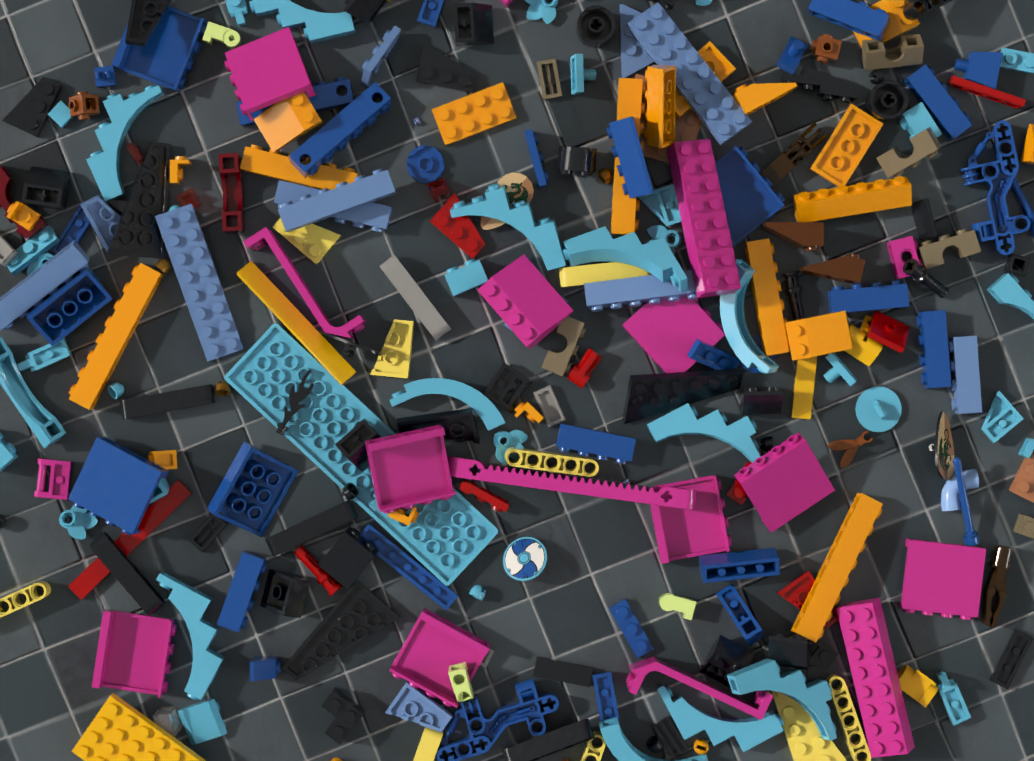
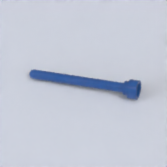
(1022, 199)
(971, 537)

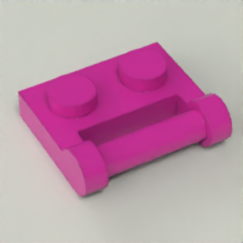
(59, 479)

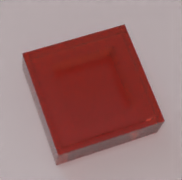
(135, 152)

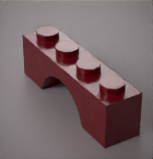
(232, 188)
(5, 201)

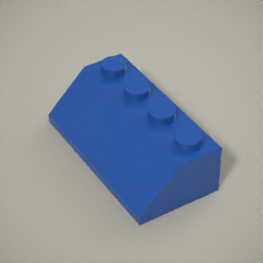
(630, 157)
(69, 306)

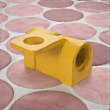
(864, 348)
(917, 685)

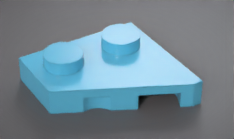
(663, 204)
(1000, 418)

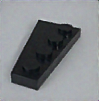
(457, 424)

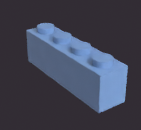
(965, 375)

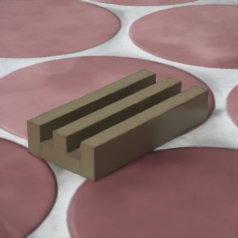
(546, 63)

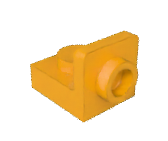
(176, 172)
(23, 215)
(532, 414)
(166, 459)
(401, 516)

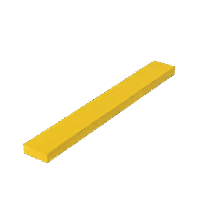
(296, 322)

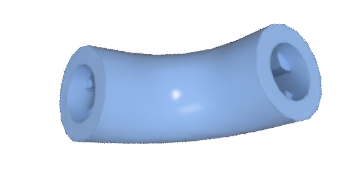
(950, 494)

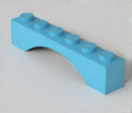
(1008, 292)
(40, 420)

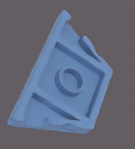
(633, 54)

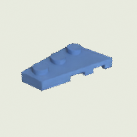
(373, 64)
(102, 218)
(419, 708)

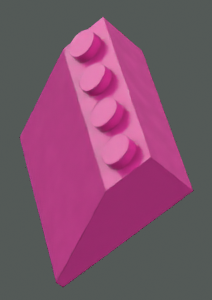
(525, 301)

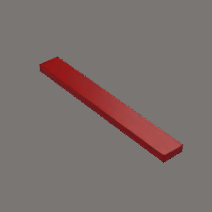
(151, 520)

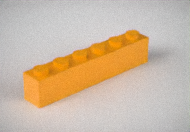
(280, 168)
(852, 199)
(766, 297)

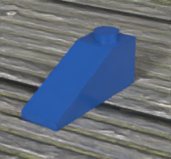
(740, 615)

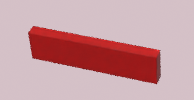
(986, 92)

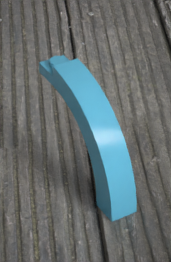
(735, 325)
(475, 399)
(623, 748)

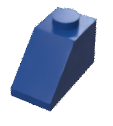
(264, 668)

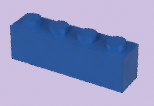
(852, 16)
(938, 102)
(868, 298)
(934, 348)
(595, 442)
(739, 565)
(241, 591)

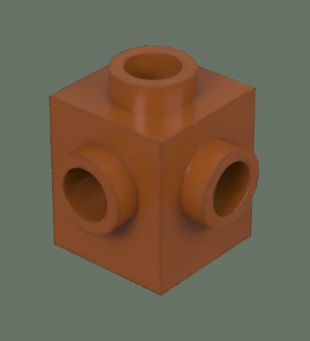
(832, 45)
(84, 105)

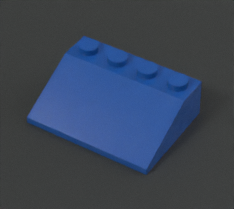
(252, 489)

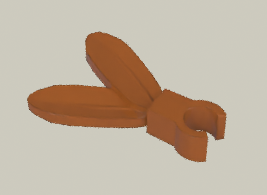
(851, 447)

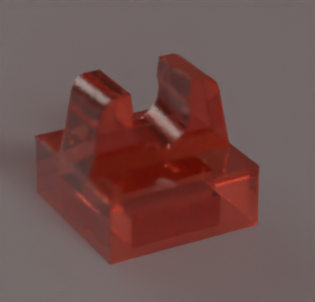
(438, 188)
(188, 197)

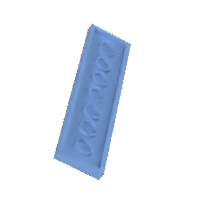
(693, 76)
(199, 282)

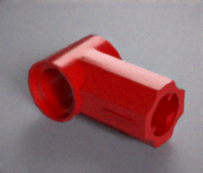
(582, 371)

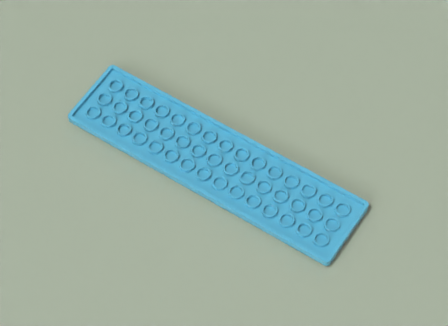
(445, 532)

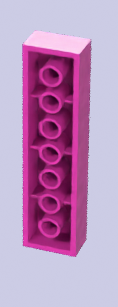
(703, 218)
(875, 678)

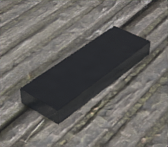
(1011, 659)
(563, 671)

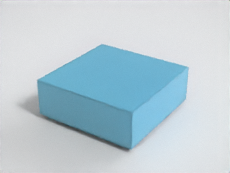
(60, 114)
(1027, 448)

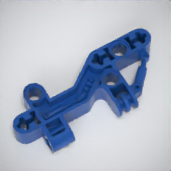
(999, 185)
(492, 726)

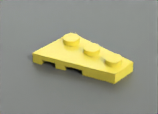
(310, 240)
(396, 351)

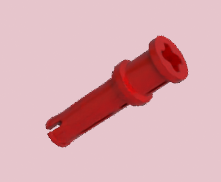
(323, 577)

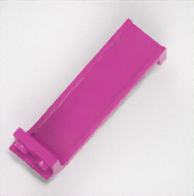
(258, 241)
(642, 668)

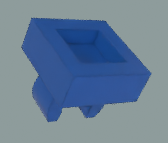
(105, 76)

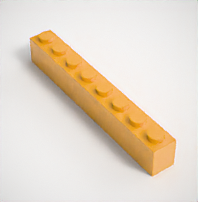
(628, 105)
(116, 336)
(836, 567)

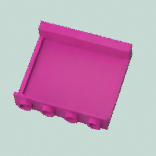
(267, 71)
(671, 329)
(409, 468)
(784, 482)
(691, 532)
(942, 579)
(431, 650)
(134, 652)

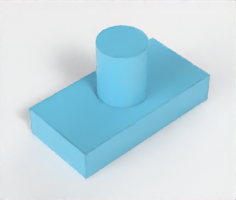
(579, 74)
(839, 369)

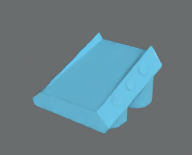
(202, 721)

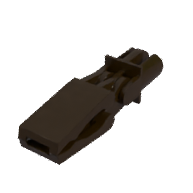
(784, 164)
(996, 585)

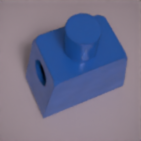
(980, 67)

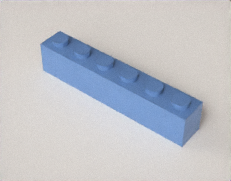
(336, 201)
(370, 215)
(41, 282)
(634, 292)

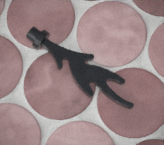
(294, 399)

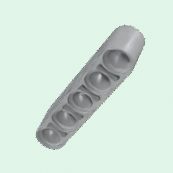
(415, 297)

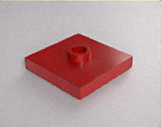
(888, 331)

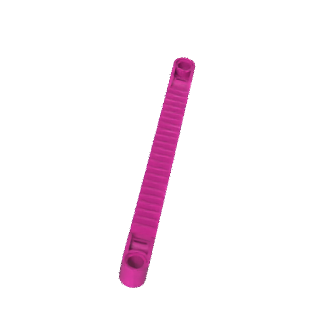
(462, 468)

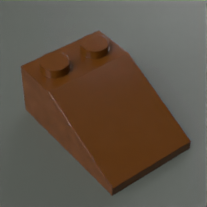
(799, 234)
(842, 269)

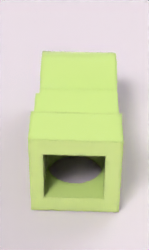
(221, 34)
(678, 603)
(460, 681)

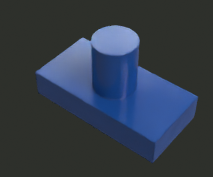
(791, 55)

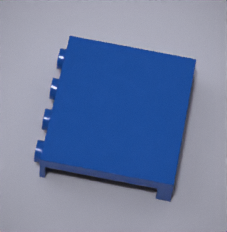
(167, 53)
(745, 194)
(116, 485)

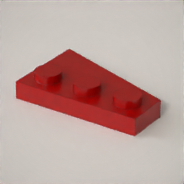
(458, 229)
(797, 592)

